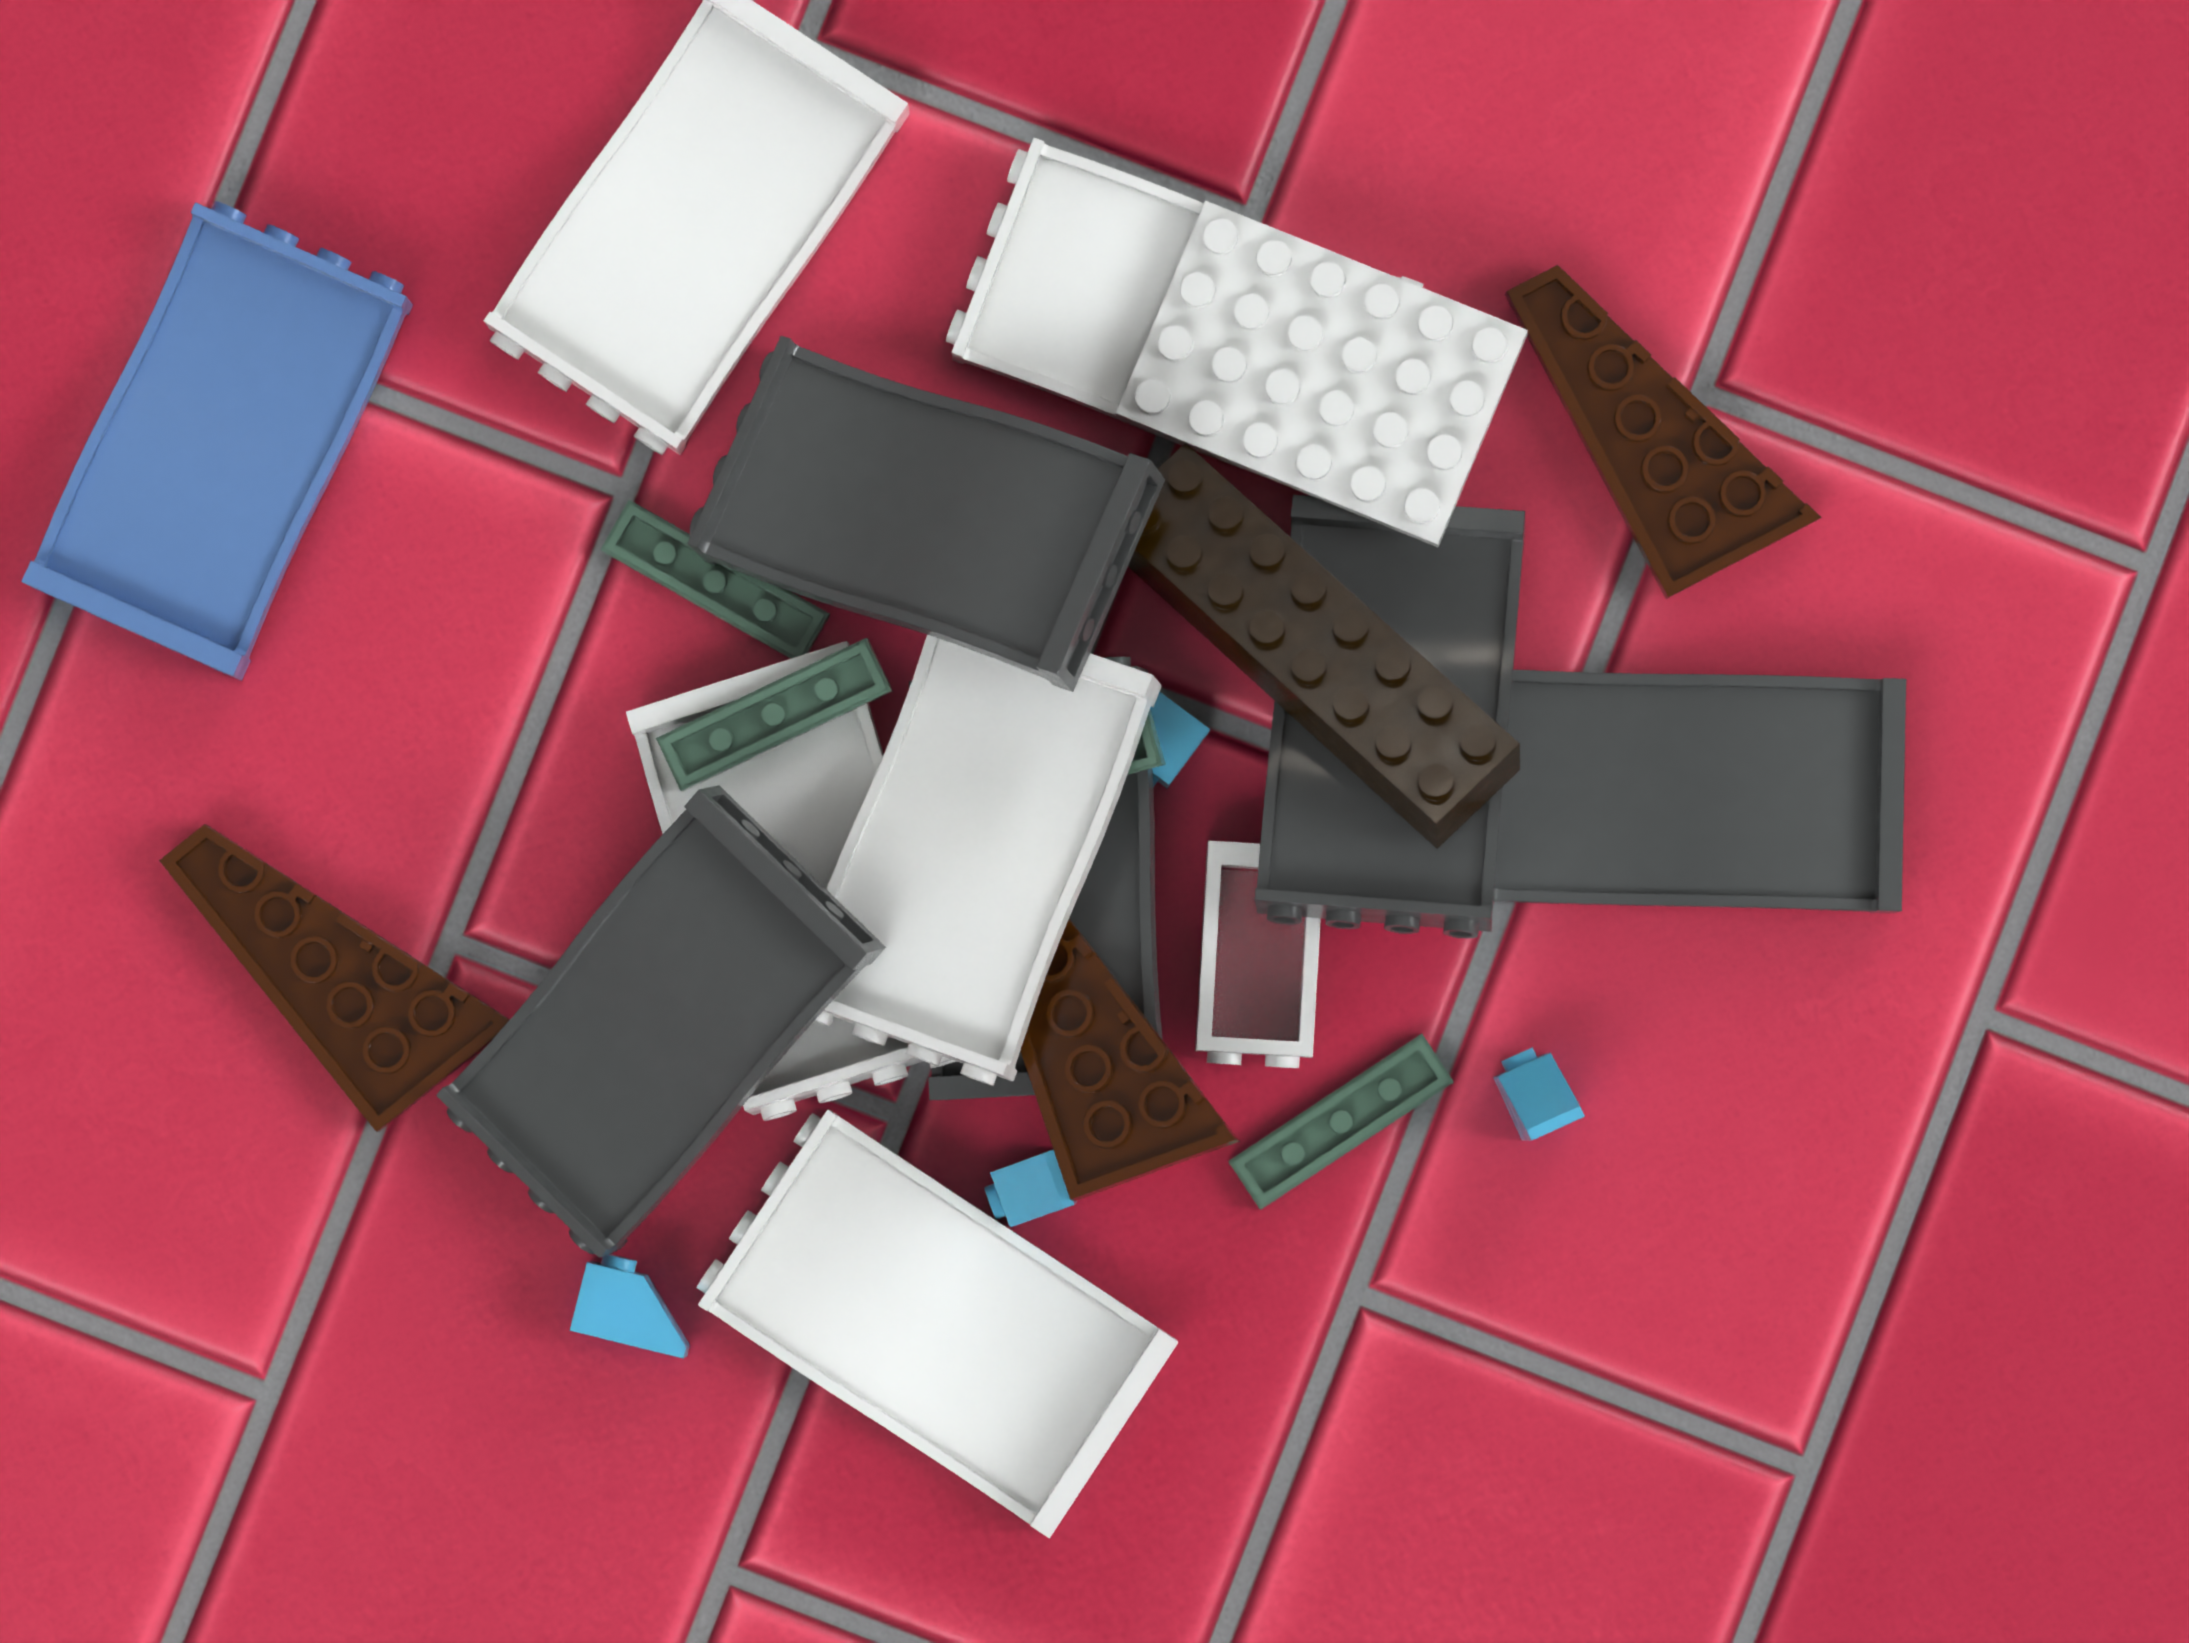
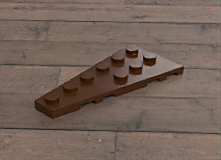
(1666, 459)
(355, 999)
(1108, 1080)

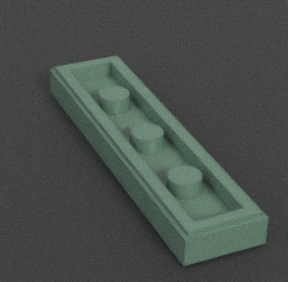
(746, 603)
(774, 714)
(1340, 1121)

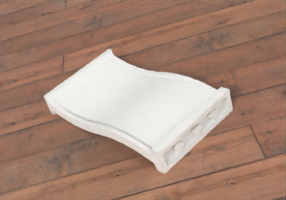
(696, 220)
(1073, 277)
(808, 802)
(980, 848)
(935, 1321)

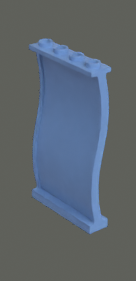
(219, 439)

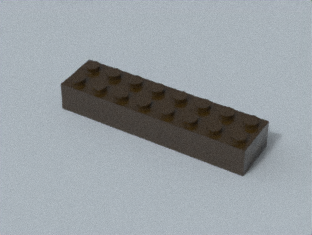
(1320, 651)

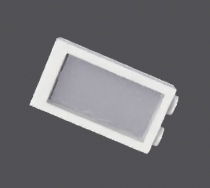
(1253, 972)

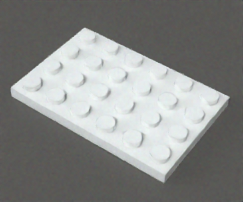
(1321, 373)

